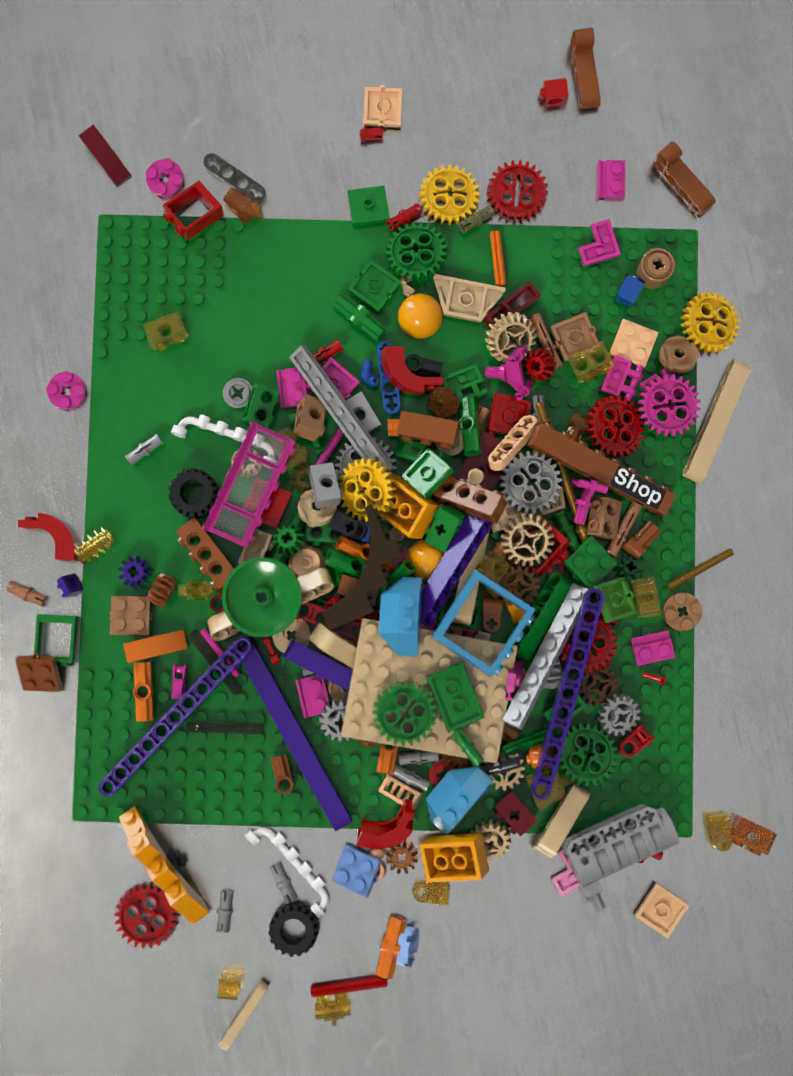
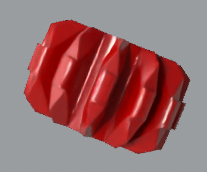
(540, 364)

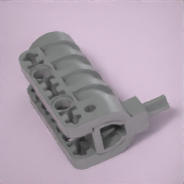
(618, 848)

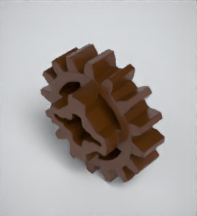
(519, 577)
(610, 681)

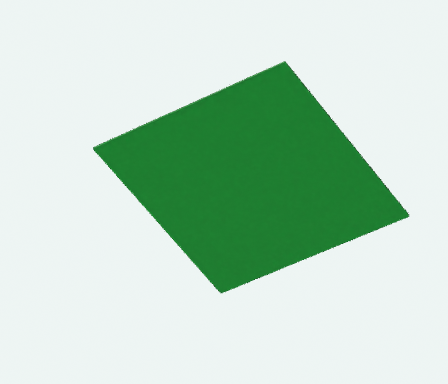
(247, 307)

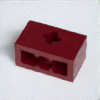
(525, 818)

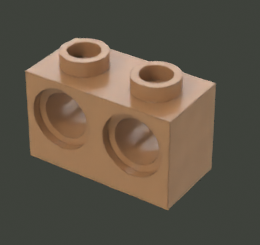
(604, 518)

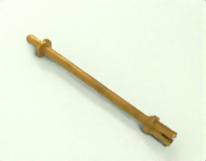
(580, 529)

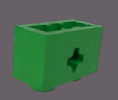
(449, 519)

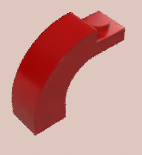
(401, 377)
(60, 531)
(389, 833)

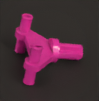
(513, 373)
(587, 490)

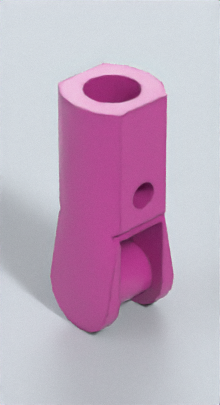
(179, 685)

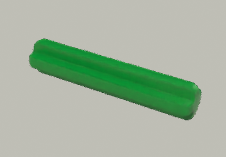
(525, 742)

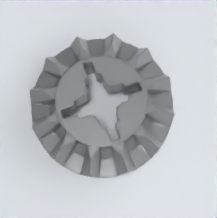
(228, 392)

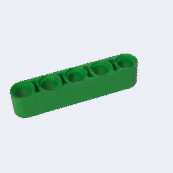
(546, 608)

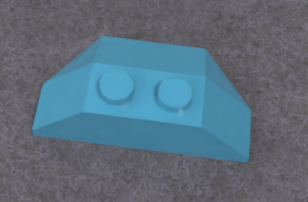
(402, 616)
(455, 796)

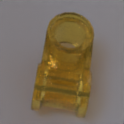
(719, 828)
(436, 893)

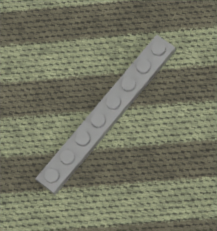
(338, 407)
(545, 658)

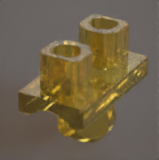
(196, 590)
(334, 1009)

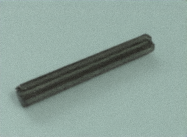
(211, 657)
(224, 727)

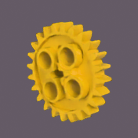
(450, 210)
(712, 306)
(366, 488)

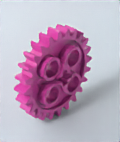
(671, 422)

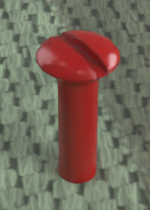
(654, 677)

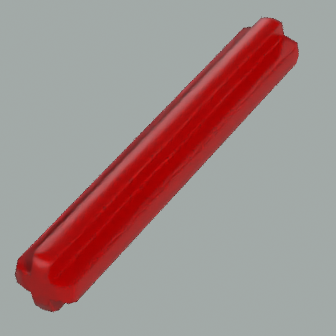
(348, 986)

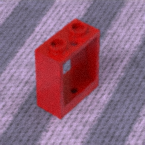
(186, 197)
(564, 543)

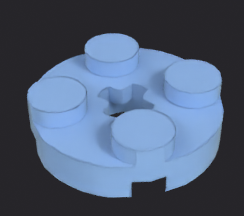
(409, 944)

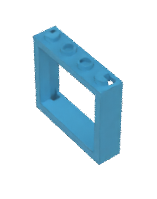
(516, 635)

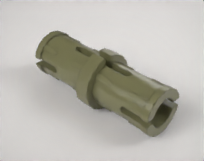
(476, 219)

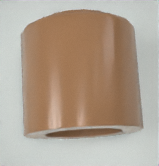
(646, 269)

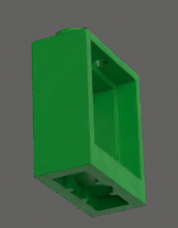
(40, 636)

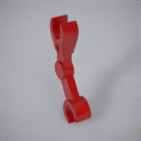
(273, 654)

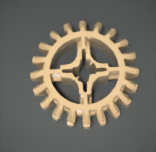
(523, 329)
(535, 536)

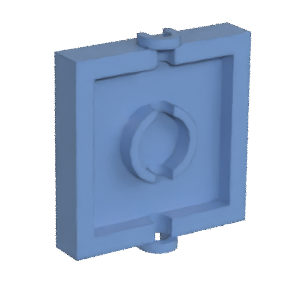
(357, 870)

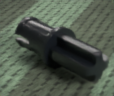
(502, 766)

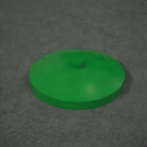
(262, 597)

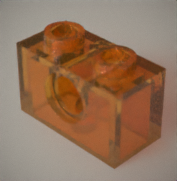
(763, 837)

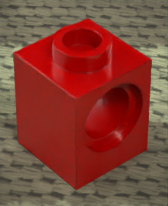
(554, 92)

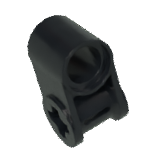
(347, 525)

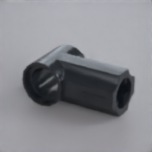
(426, 366)

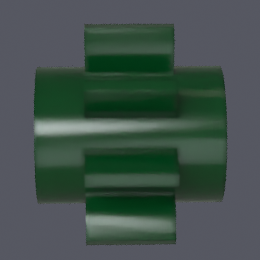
(624, 571)

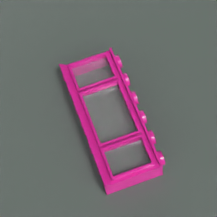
(249, 484)

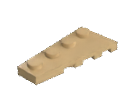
(509, 513)

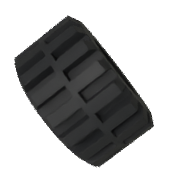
(179, 485)
(289, 945)

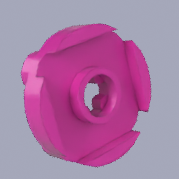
(165, 167)
(66, 401)

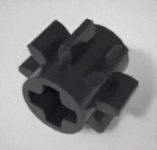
(177, 861)

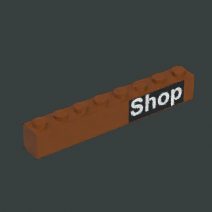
(601, 469)

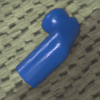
(367, 376)

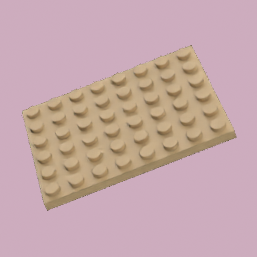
(378, 666)

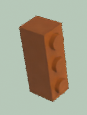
(428, 430)

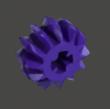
(140, 566)

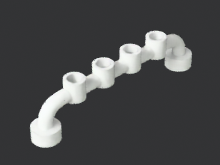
(204, 423)
(303, 868)

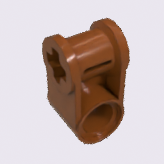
(491, 610)

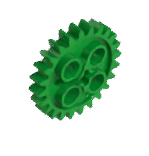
(417, 266)
(419, 722)
(602, 761)

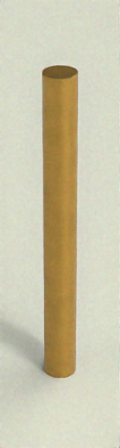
(699, 569)

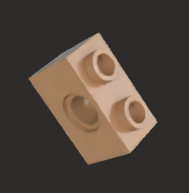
(310, 418)

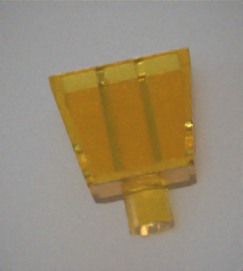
(557, 789)

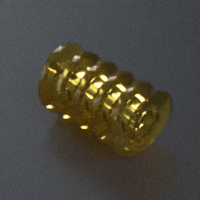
(94, 544)

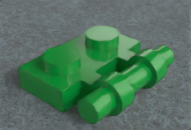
(465, 379)

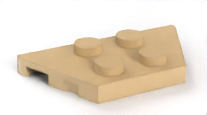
(466, 298)

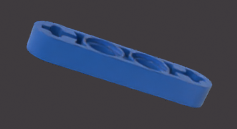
(383, 380)

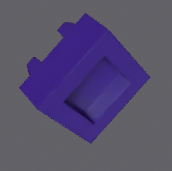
(69, 585)

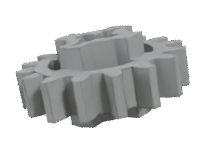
(618, 714)
(332, 719)

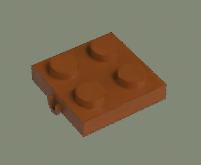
(38, 673)

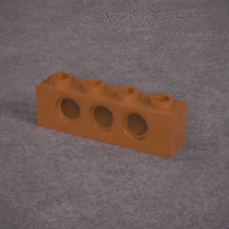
(489, 510)
(188, 534)

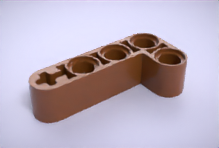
(584, 66)
(683, 179)

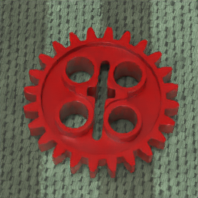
(535, 192)
(614, 426)
(601, 634)
(129, 922)

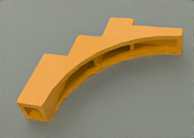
(160, 869)

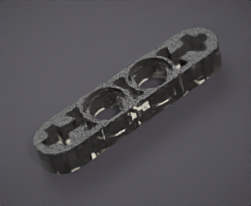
(235, 178)

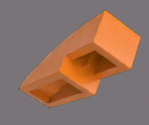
(155, 646)

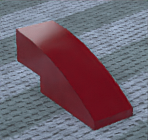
(104, 155)
(517, 302)

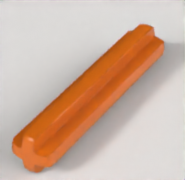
(497, 255)

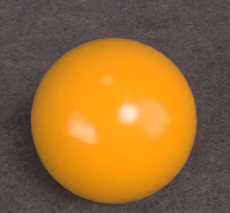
(420, 316)
(424, 559)

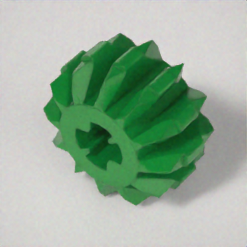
(291, 546)

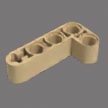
(333, 644)
(561, 822)

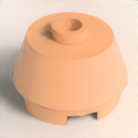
(306, 561)

